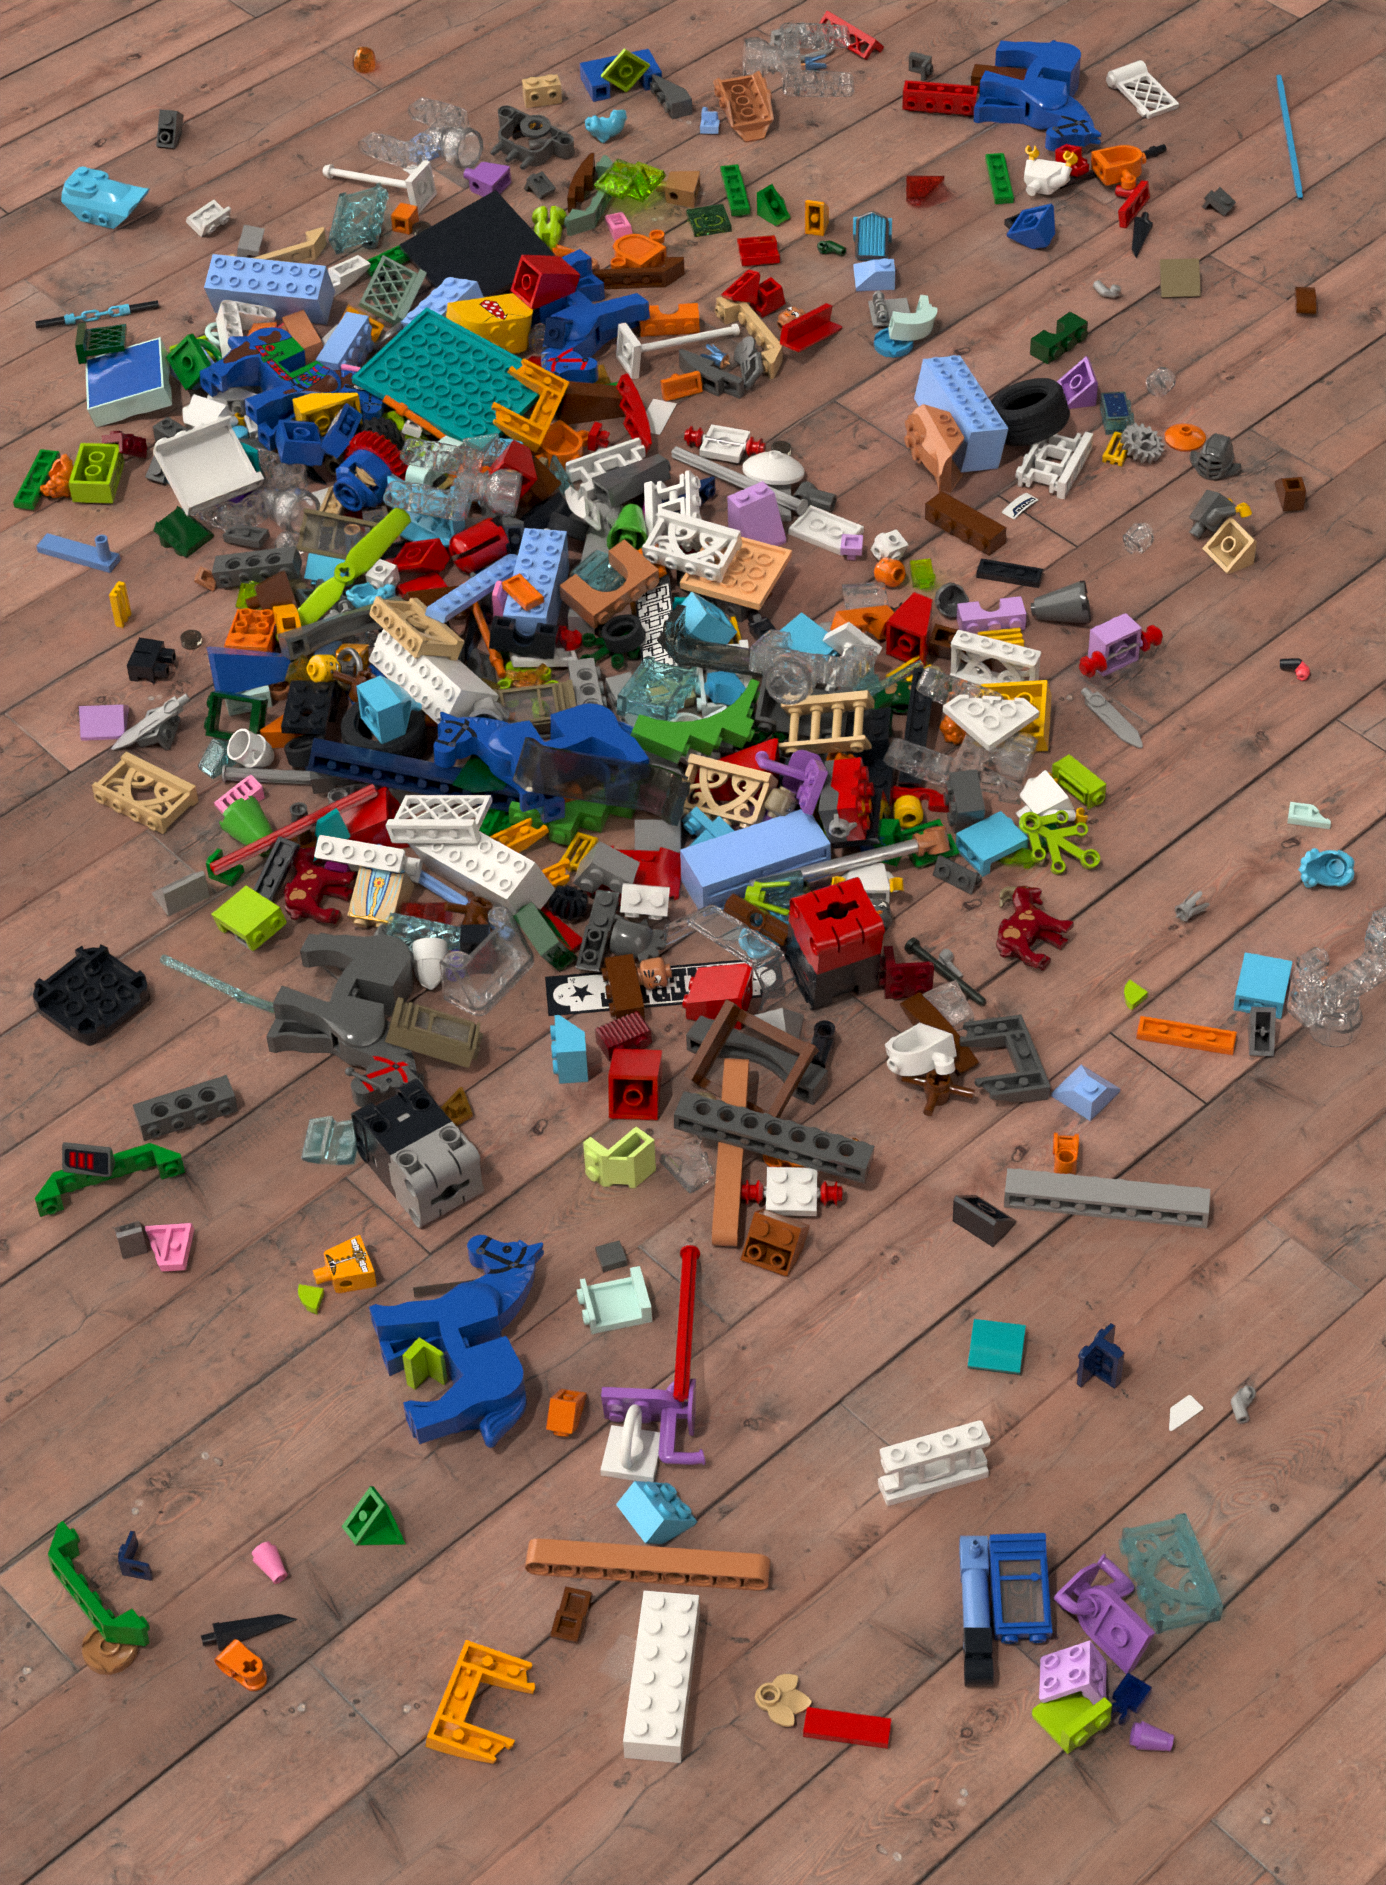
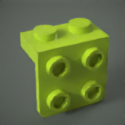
(1072, 1719)

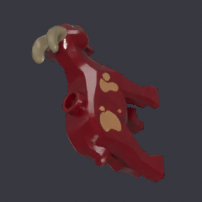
(310, 886)
(1028, 924)

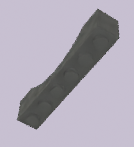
(315, 635)
(771, 1057)

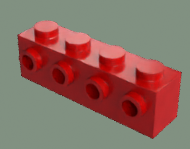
(939, 97)

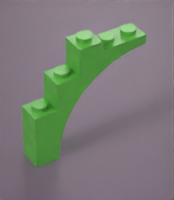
(674, 739)
(577, 814)

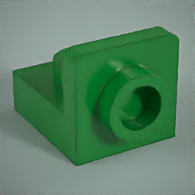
(228, 877)

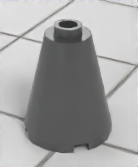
(1064, 604)

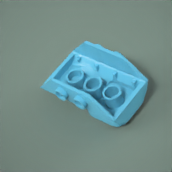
(99, 199)
(429, 527)

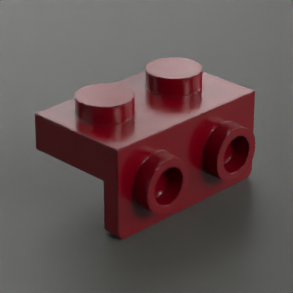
(128, 443)

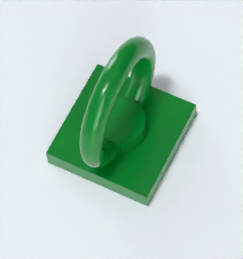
(189, 359)

